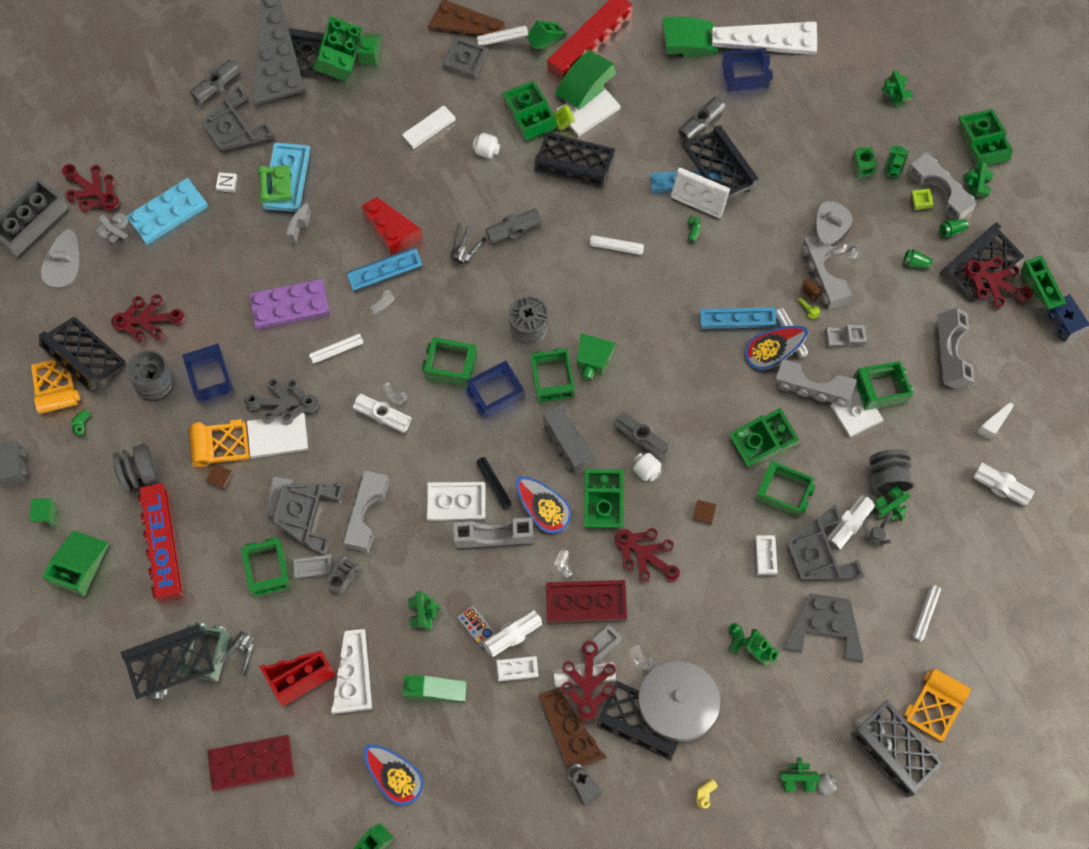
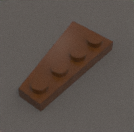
(463, 20)

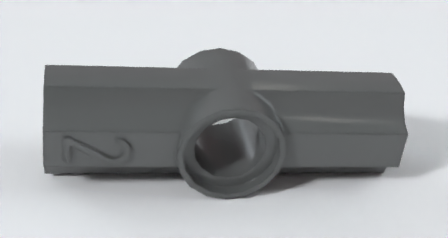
(208, 86)
(707, 112)
(513, 225)
(651, 442)

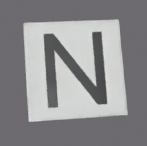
(226, 182)

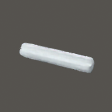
(502, 36)
(615, 244)
(784, 321)
(336, 348)
(926, 613)

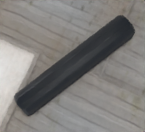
(493, 482)

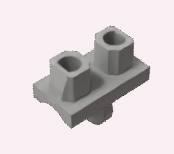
(112, 228)

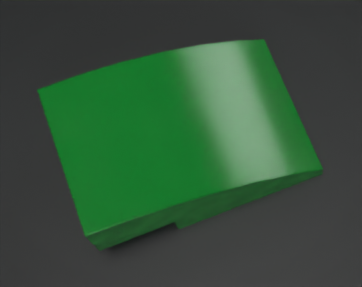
(688, 36)
(585, 79)
(530, 110)
(985, 138)
(764, 437)
(604, 498)

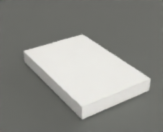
(593, 113)
(700, 192)
(277, 437)
(456, 501)

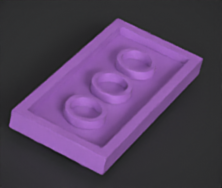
(289, 304)

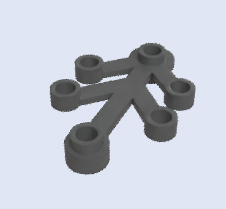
(283, 402)

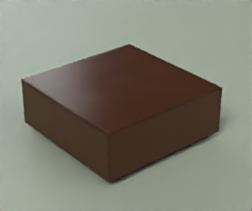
(810, 289)
(219, 476)
(704, 511)

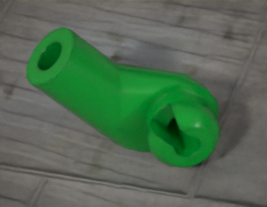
(696, 227)
(77, 422)
(737, 636)

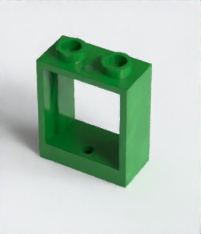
(448, 376)
(555, 392)
(868, 393)
(790, 474)
(270, 585)

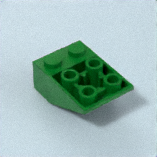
(337, 48)
(75, 563)

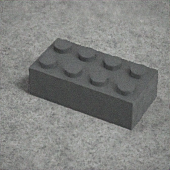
(29, 216)

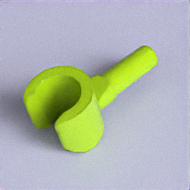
(812, 312)

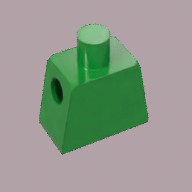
(594, 355)

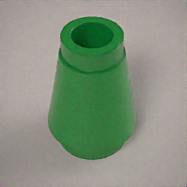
(952, 227)
(916, 259)

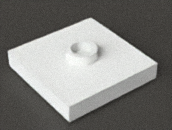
(856, 418)

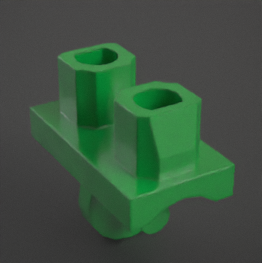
(895, 89)
(896, 160)
(975, 180)
(898, 498)
(426, 610)
(760, 648)
(790, 777)

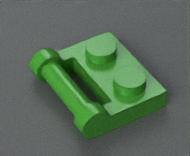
(280, 183)

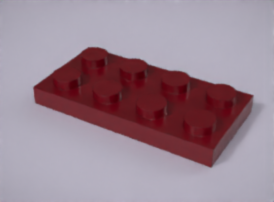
(586, 601)
(250, 763)

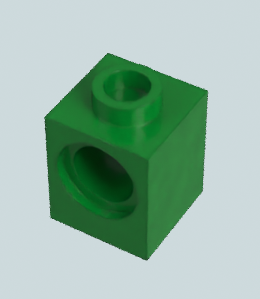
(864, 168)

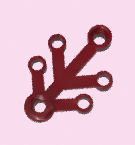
(91, 189)
(994, 281)
(144, 318)
(645, 553)
(587, 683)

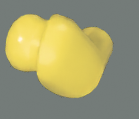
(702, 793)

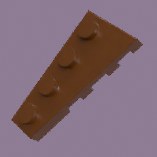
(569, 731)

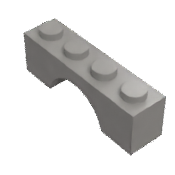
(928, 171)
(833, 290)
(951, 328)
(837, 391)
(371, 489)
(478, 535)

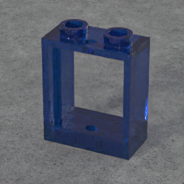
(748, 82)
(201, 357)
(502, 403)

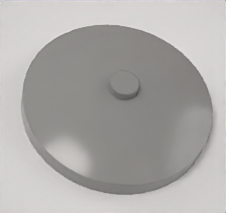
(679, 701)

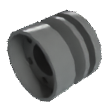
(528, 320)
(149, 374)
(138, 466)
(890, 470)

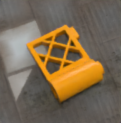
(56, 396)
(202, 443)
(944, 688)

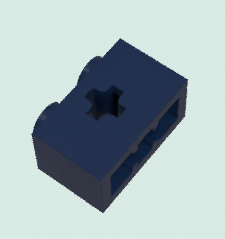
(1068, 319)

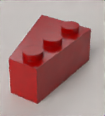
(390, 226)
(297, 676)

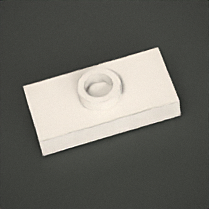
(766, 555)
(517, 668)

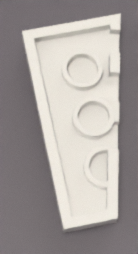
(353, 680)

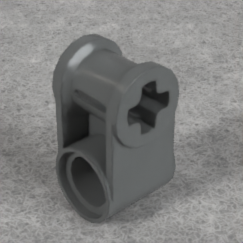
(343, 571)
(584, 785)

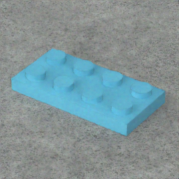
(297, 158)
(167, 211)

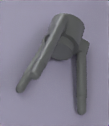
(459, 253)
(877, 534)
(241, 643)
(159, 695)

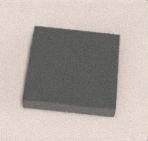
(465, 58)

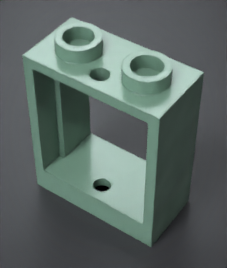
(215, 632)

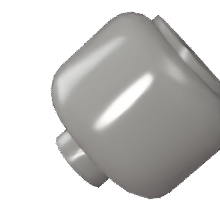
(826, 784)

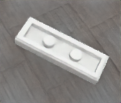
(428, 127)

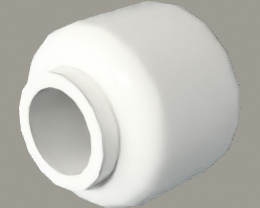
(486, 145)
(647, 467)

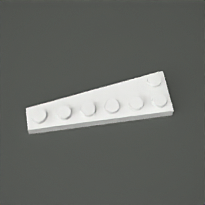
(786, 37)

